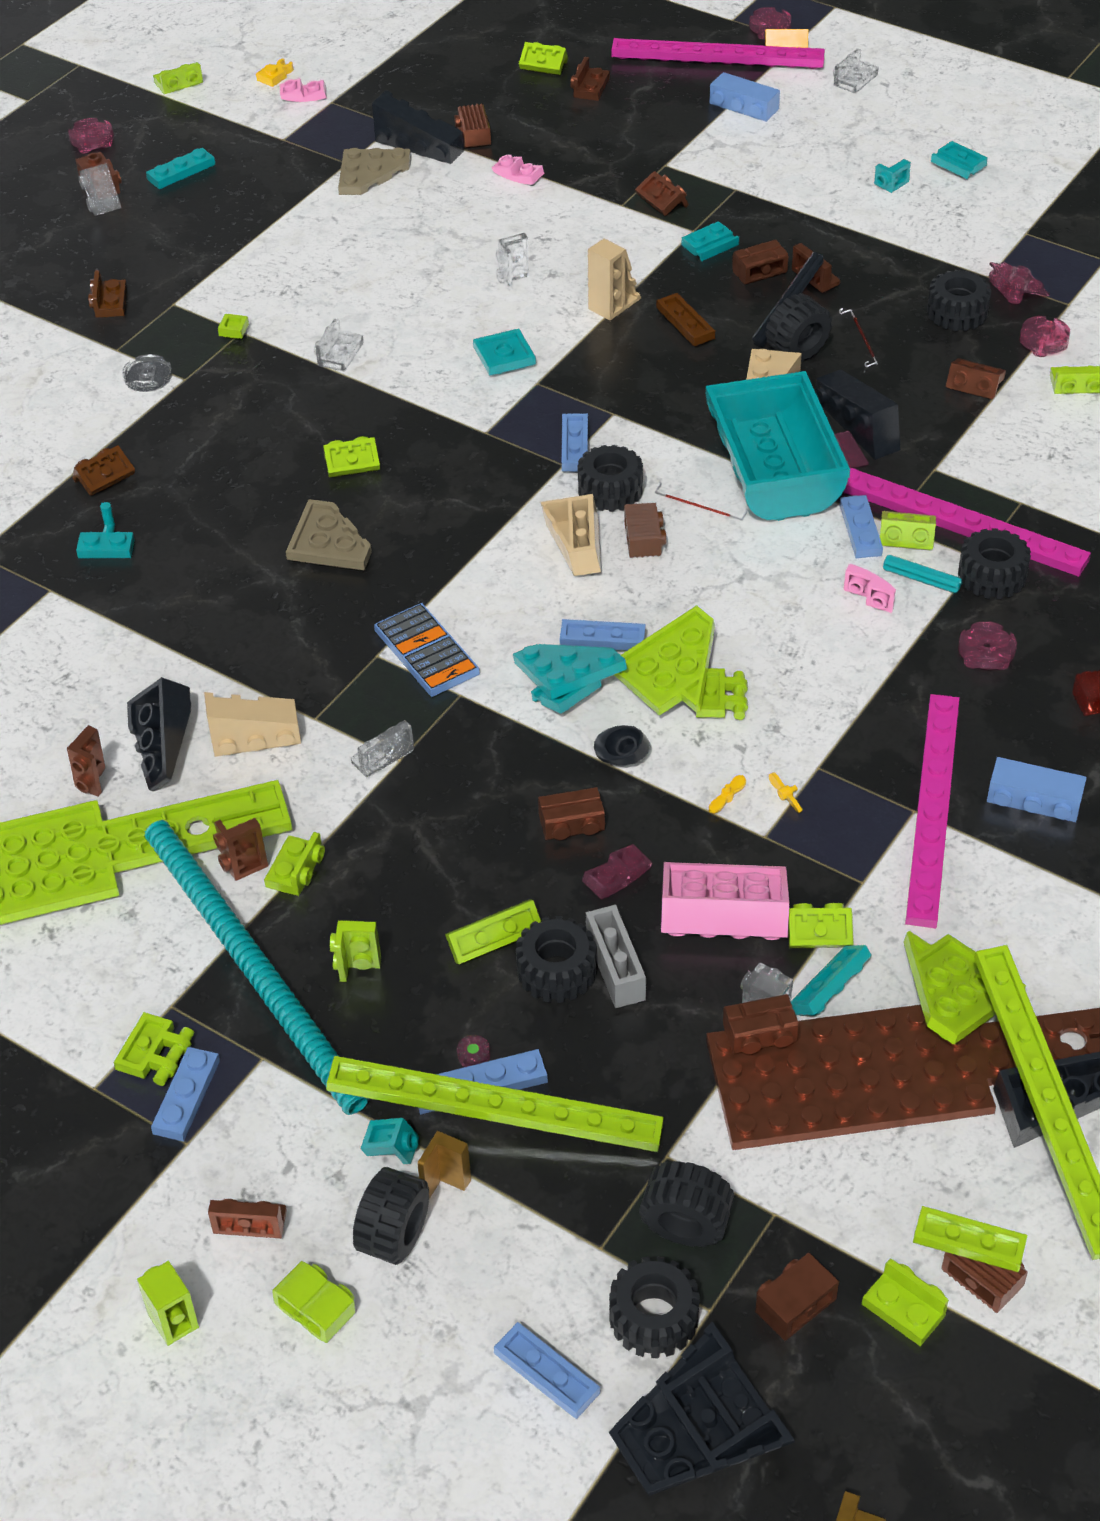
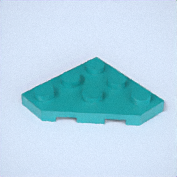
(567, 667)

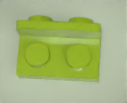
(543, 58)
(179, 78)
(1075, 379)
(351, 456)
(907, 530)
(295, 864)
(820, 926)
(355, 946)
(906, 1302)

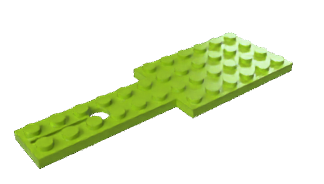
(73, 855)

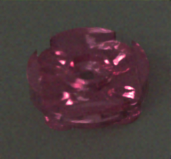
(768, 18)
(91, 134)
(1044, 335)
(996, 656)

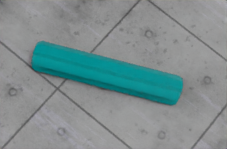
(922, 573)

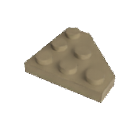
(370, 166)
(328, 538)

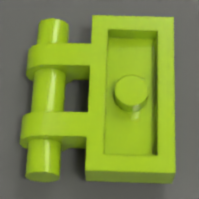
(714, 696)
(144, 1045)

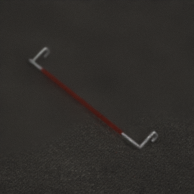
(863, 336)
(701, 506)

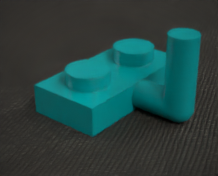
(106, 543)

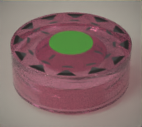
(473, 1050)

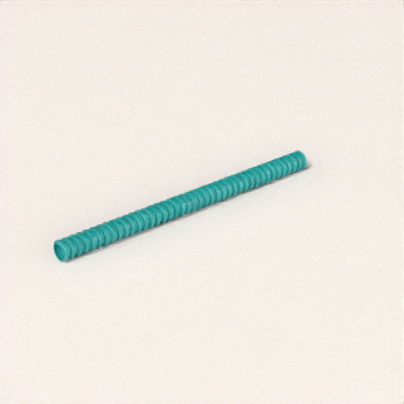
(249, 957)

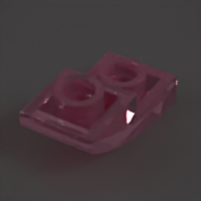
(620, 870)

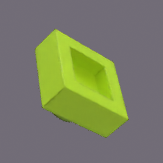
(233, 326)

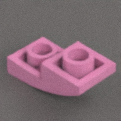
(295, 91)
(515, 170)
(875, 589)

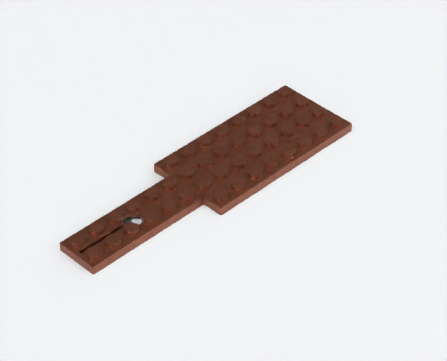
(870, 1074)

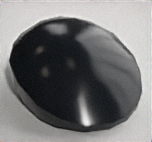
(621, 745)

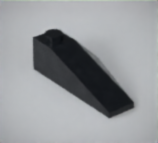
(159, 724)

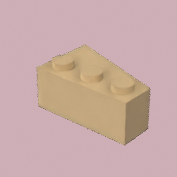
(610, 280)
(772, 363)
(576, 531)
(250, 725)

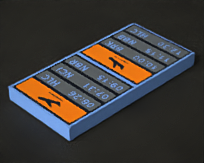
(426, 649)

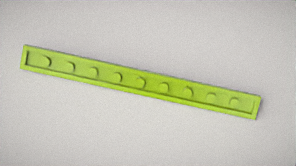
(1044, 1090)
(495, 1103)

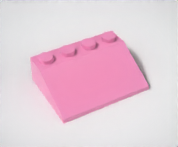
(725, 900)

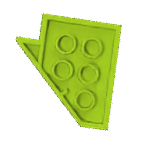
(671, 663)
(948, 986)

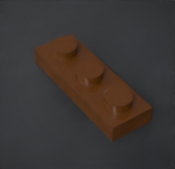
(685, 319)

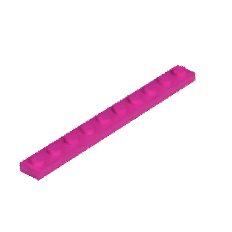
(718, 52)
(962, 520)
(932, 812)

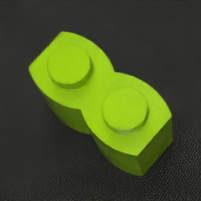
(314, 1301)

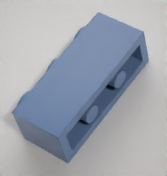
(744, 96)
(1036, 789)

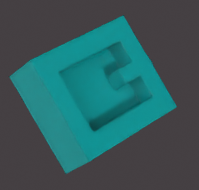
(893, 177)
(390, 1138)

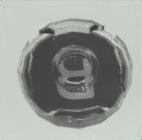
(147, 373)

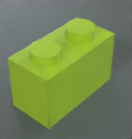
(168, 1302)

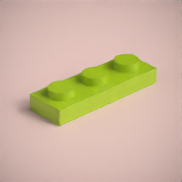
(491, 931)
(970, 1238)

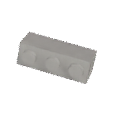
(616, 957)

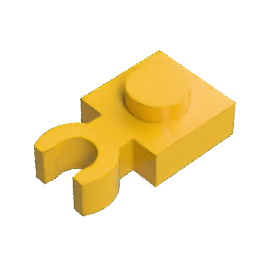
(274, 74)

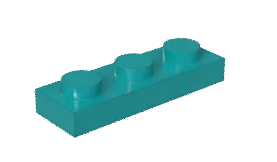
(180, 168)
(830, 980)

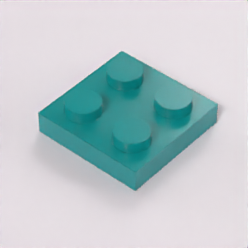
(504, 351)

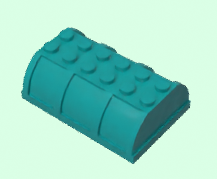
(779, 444)

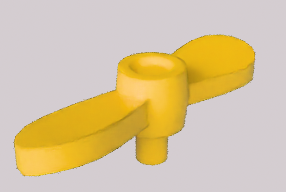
(785, 792)
(727, 793)

